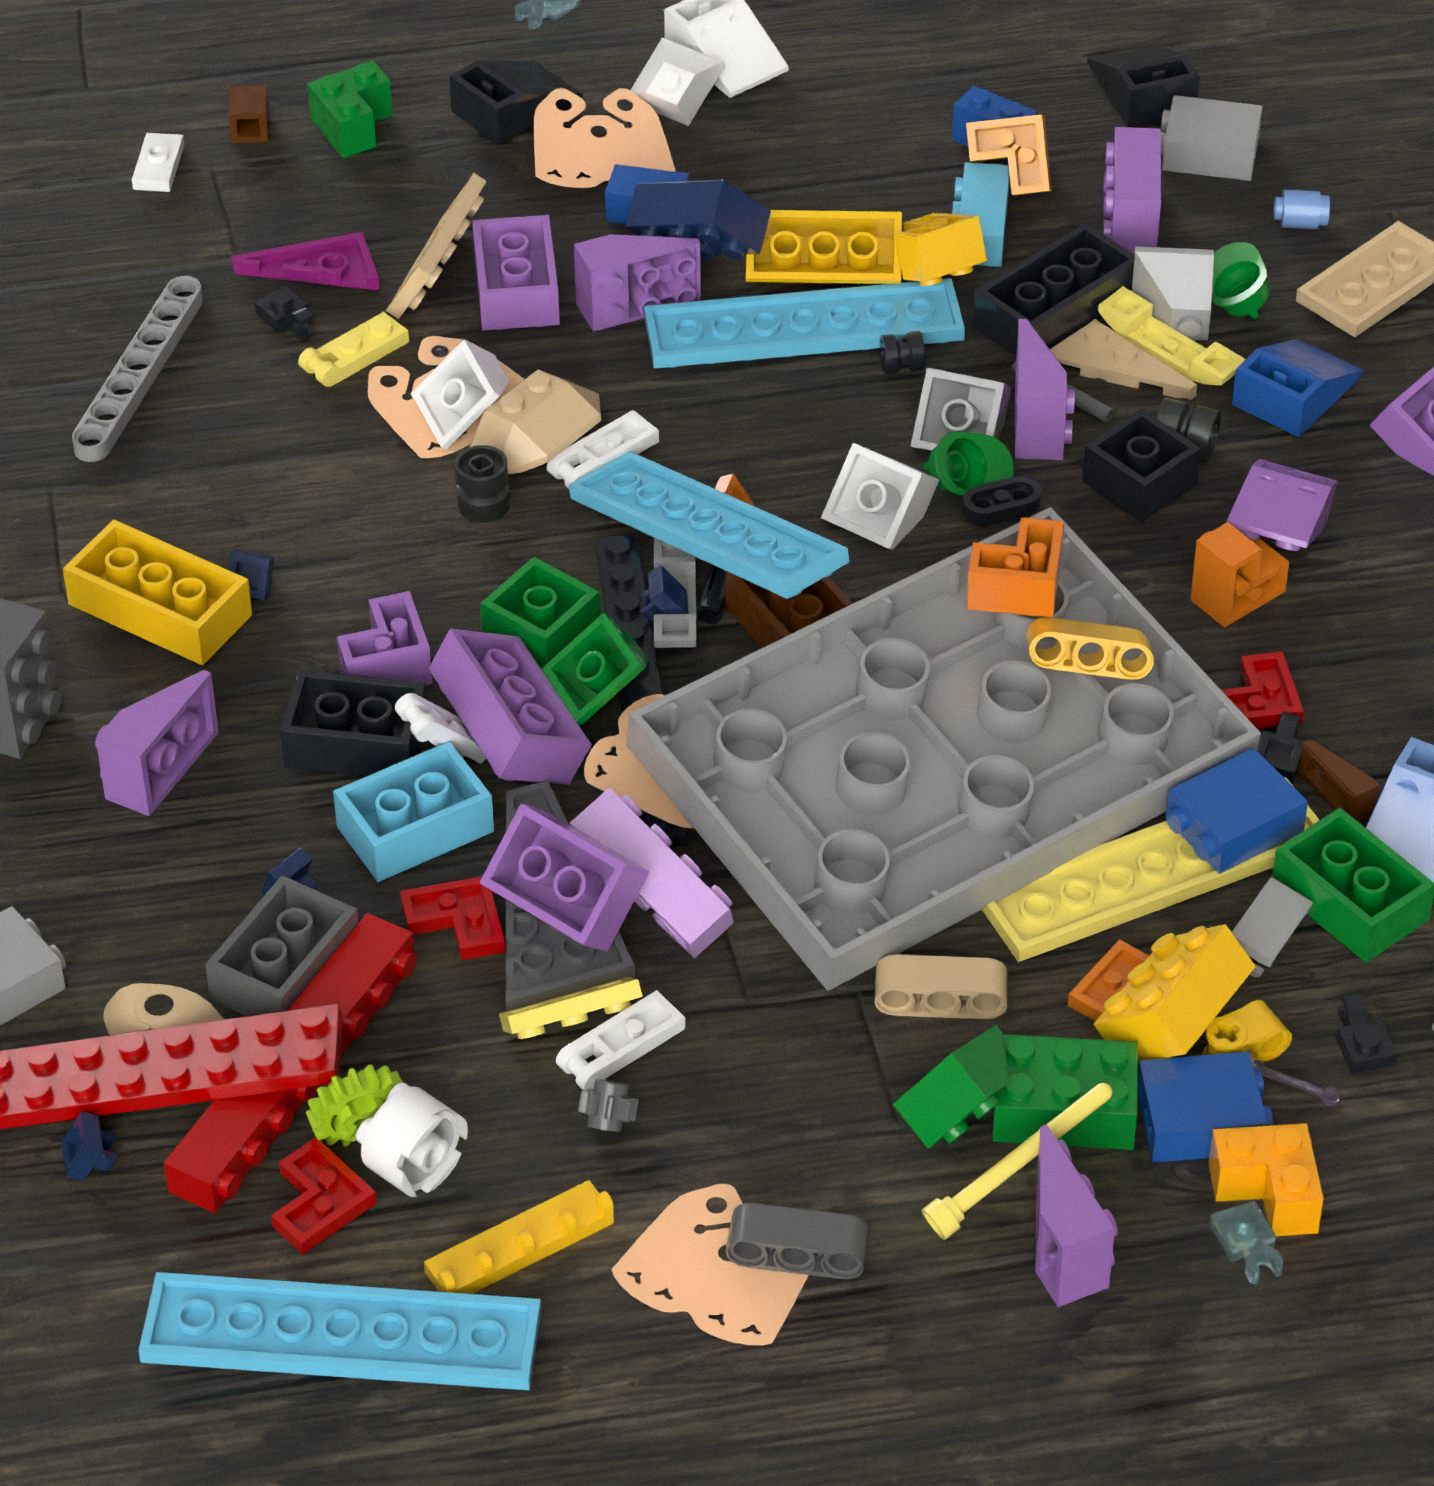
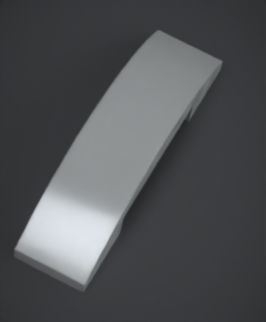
(676, 629)

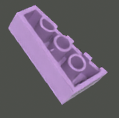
(673, 889)

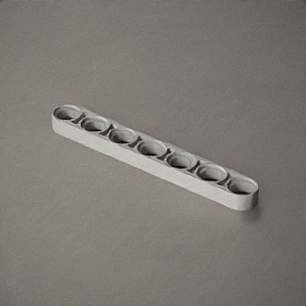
(137, 380)

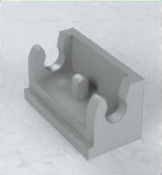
(1270, 923)

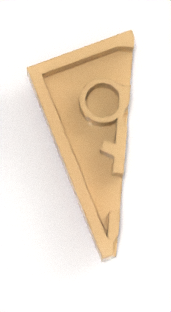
(1111, 357)

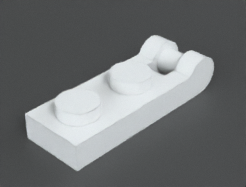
(622, 435)
(437, 725)
(621, 1040)

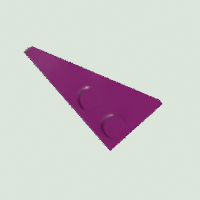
(326, 261)

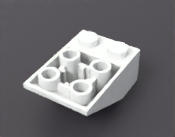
(729, 34)

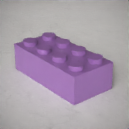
(509, 707)

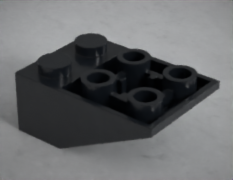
(1145, 80)
(503, 95)

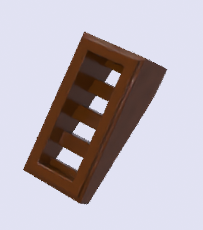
(1339, 781)

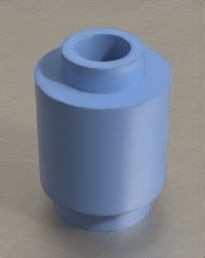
(1302, 209)

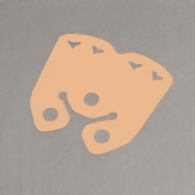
(579, 151)
(405, 415)
(628, 775)
(702, 1282)

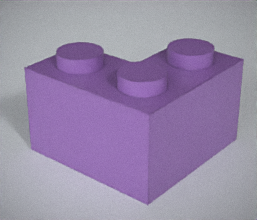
(393, 646)

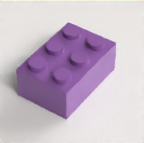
(1133, 187)
(515, 272)
(564, 877)

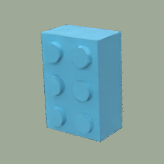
(413, 811)

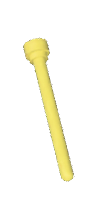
(947, 1213)

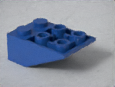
(1291, 384)

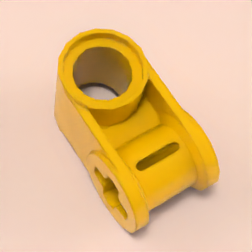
(1248, 1029)

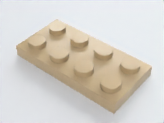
(438, 247)
(1371, 280)

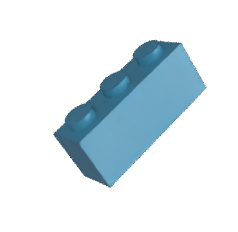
(985, 194)

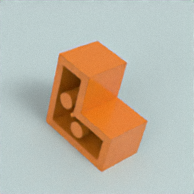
(1235, 574)
(1021, 576)

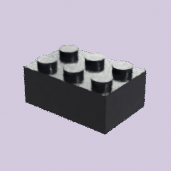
(347, 723)

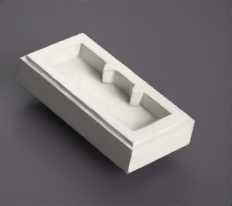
(158, 162)

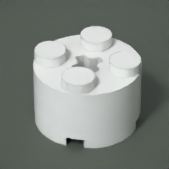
(412, 1140)

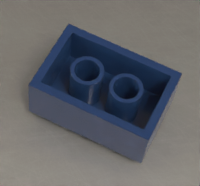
(708, 210)

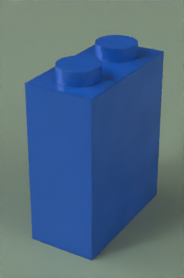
(1236, 810)
(1192, 1096)

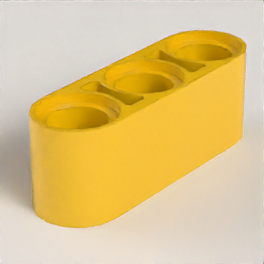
(1104, 662)

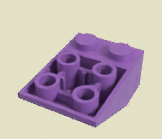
(629, 272)
(1282, 505)
(1071, 1227)

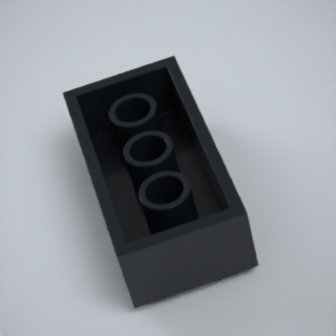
(1054, 288)

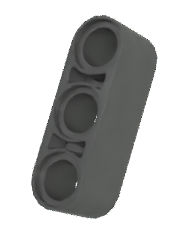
(797, 1241)

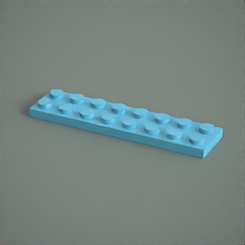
(800, 323)
(709, 524)
(341, 1331)

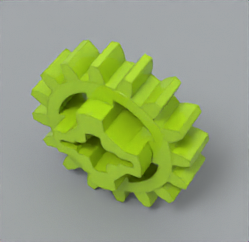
(349, 1103)

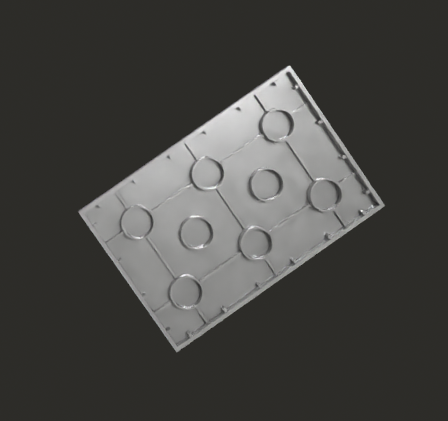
(922, 759)

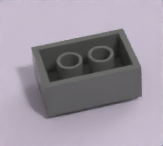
(26, 677)
(278, 949)

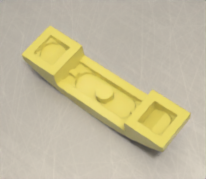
(1133, 320)

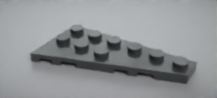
(539, 957)

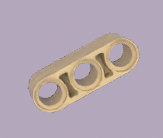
(941, 986)

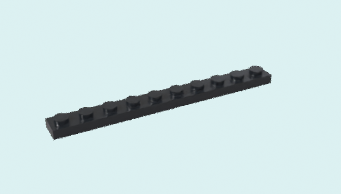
(621, 589)

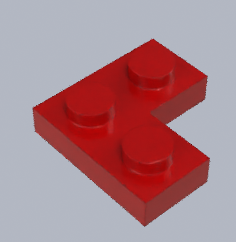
(1267, 690)
(456, 905)
(328, 1200)

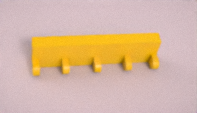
(521, 1240)

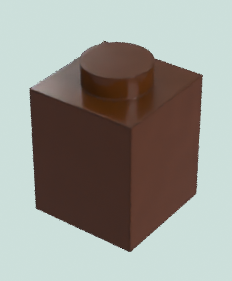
(249, 114)

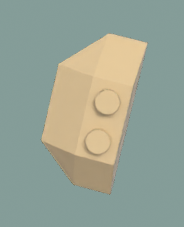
(538, 420)

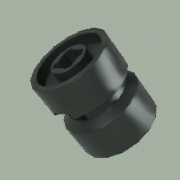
(1196, 425)
(482, 483)

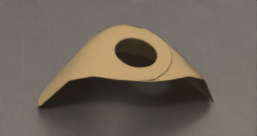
(127, 1013)

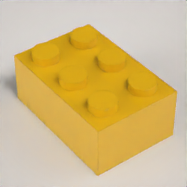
(1176, 992)

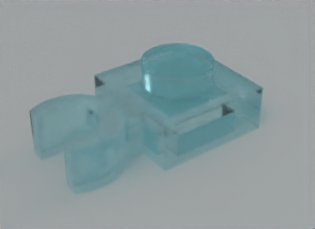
(539, 9)
(1247, 1235)

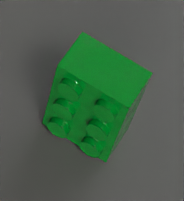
(1356, 884)
(1056, 1072)

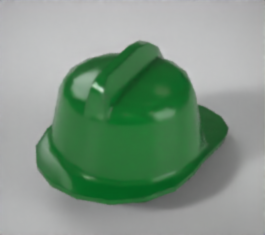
(1239, 280)
(968, 461)

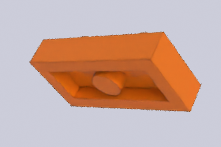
(1105, 979)

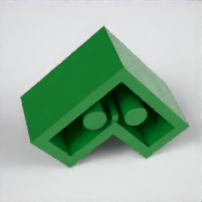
(348, 106)

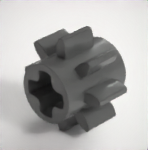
(608, 1105)

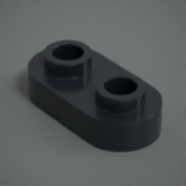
(1001, 500)

